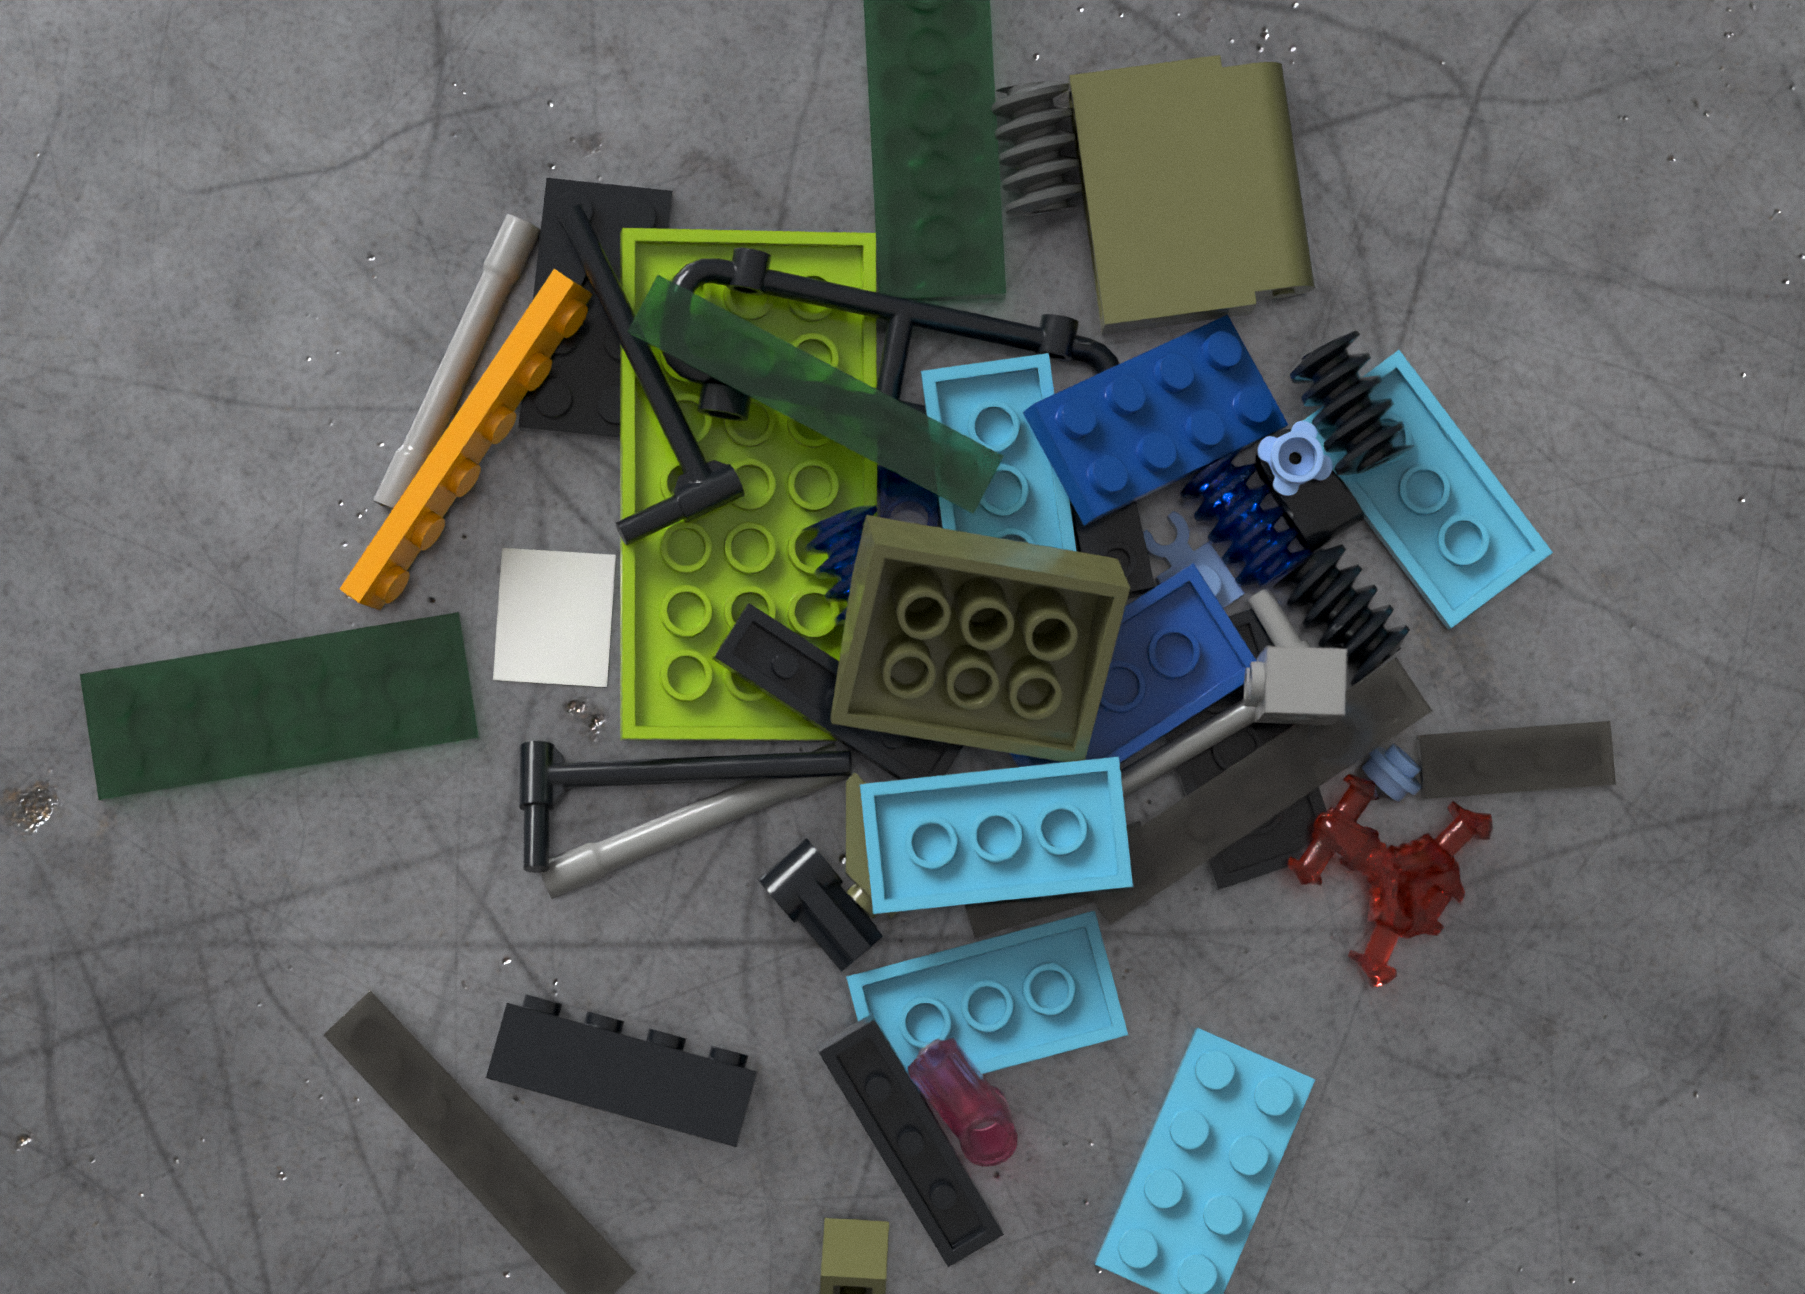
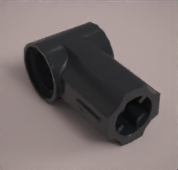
(812, 895)

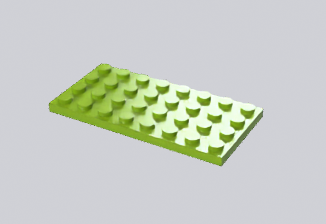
(697, 576)

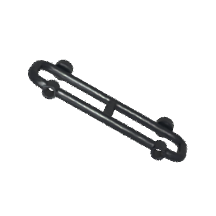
(751, 275)

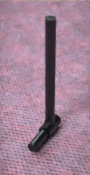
(703, 484)
(547, 775)

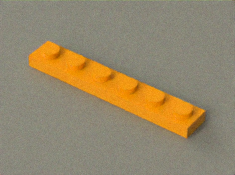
(480, 422)

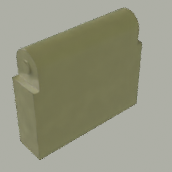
(1188, 191)

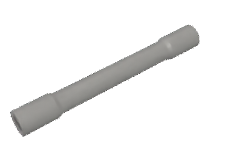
(500, 272)
(596, 860)

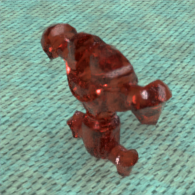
(1406, 881)

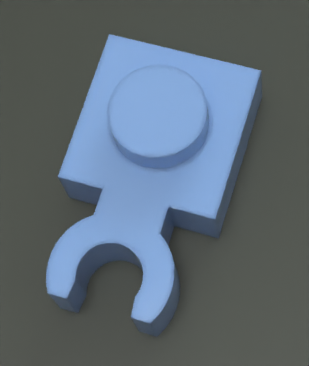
(1180, 555)

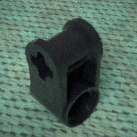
(1317, 509)

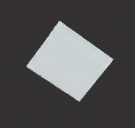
(554, 617)

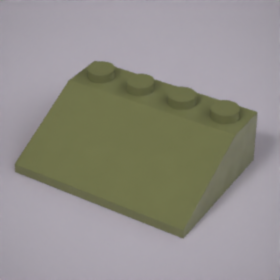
(977, 640)

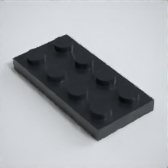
(584, 378)
(1281, 836)

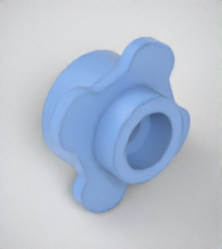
(1312, 464)

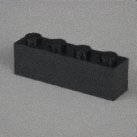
(623, 1073)

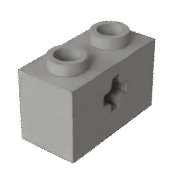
(1297, 685)

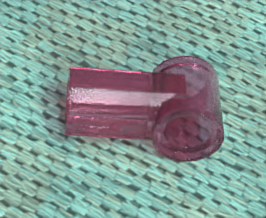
(964, 1101)

